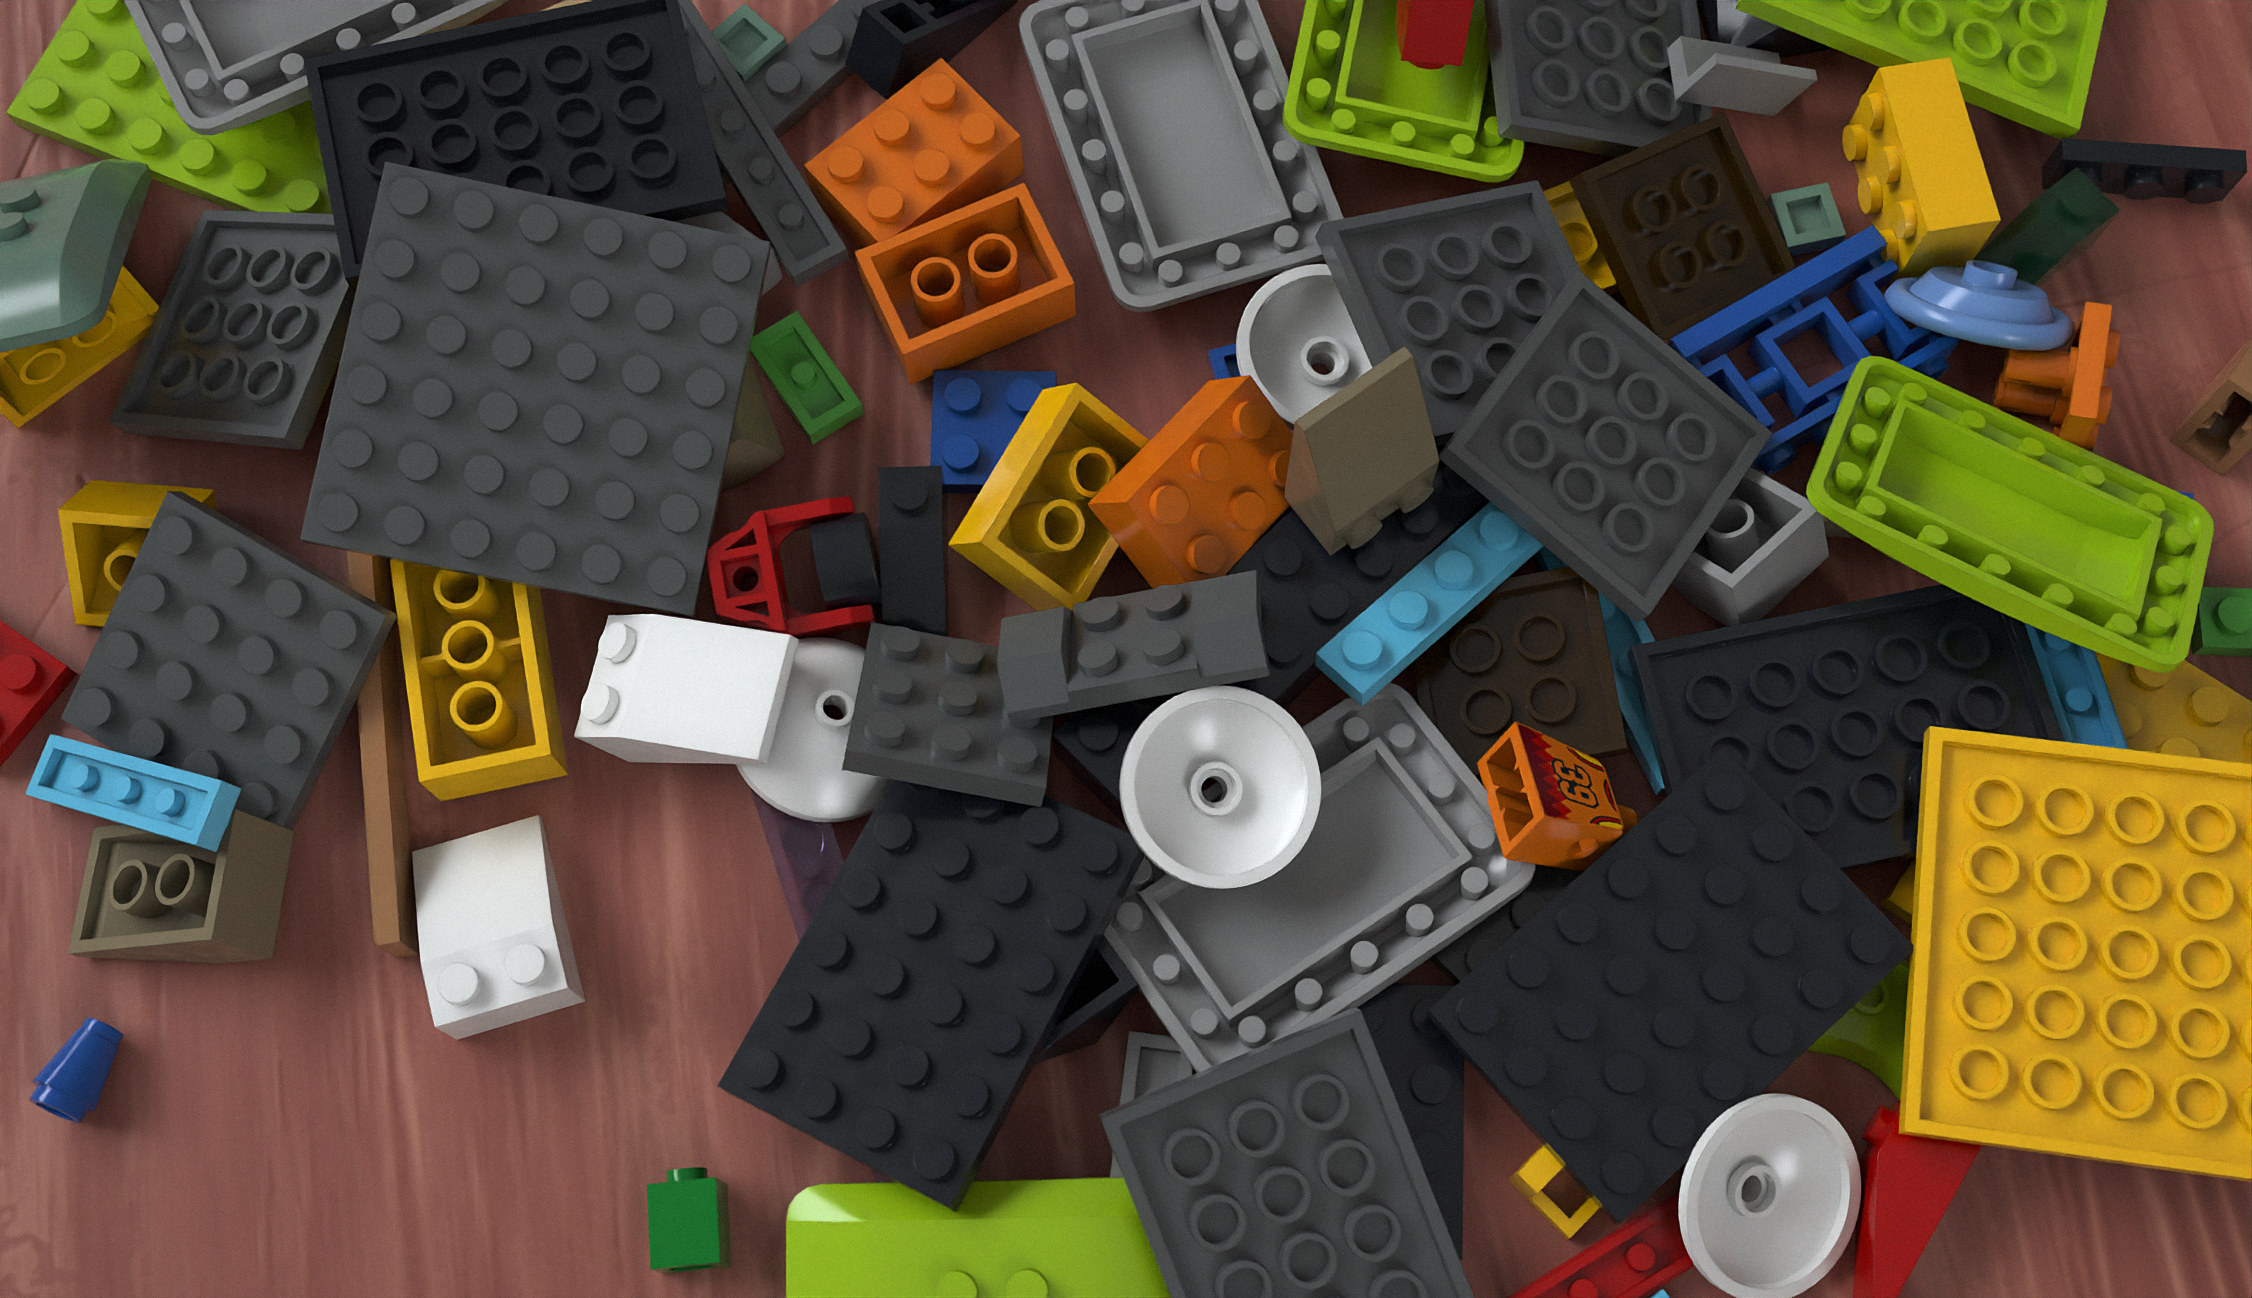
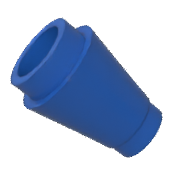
(77, 1072)

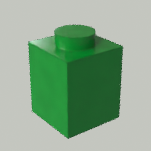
(688, 1222)

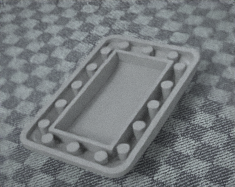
(246, 57)
(1177, 143)
(1380, 886)

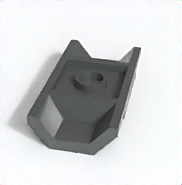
(1133, 646)

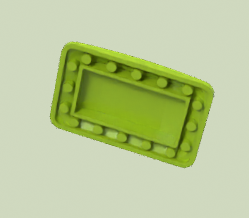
(1362, 100)
(2014, 516)
(999, 1244)

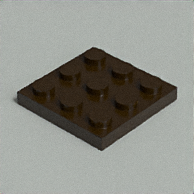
(1683, 226)
(1525, 657)

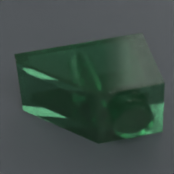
(2052, 229)

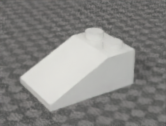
(685, 691)
(493, 930)

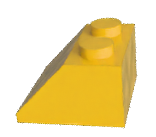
(103, 536)

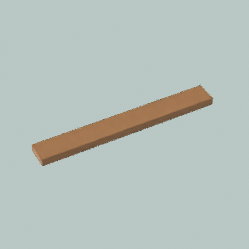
(385, 777)

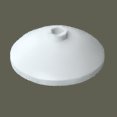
(1287, 329)
(809, 747)
(1265, 778)
(1794, 1203)

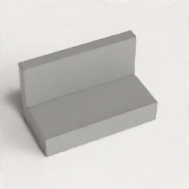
(1734, 76)

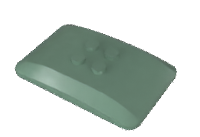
(65, 247)

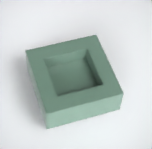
(748, 41)
(1807, 218)

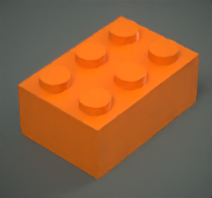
(915, 159)
(967, 283)
(1201, 485)

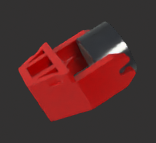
(843, 561)

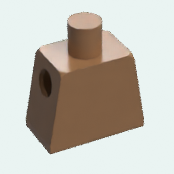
(2207, 430)

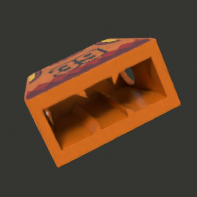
(1550, 801)

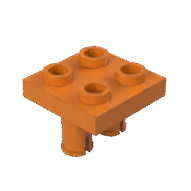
(2065, 383)

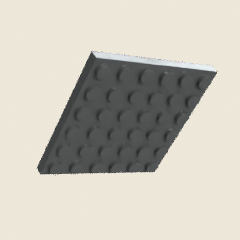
(537, 391)

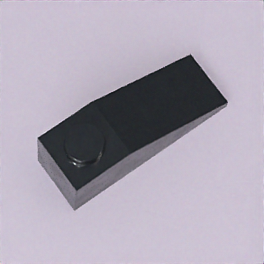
(907, 36)
(913, 548)

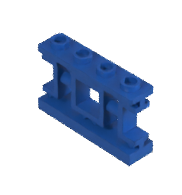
(1793, 307)

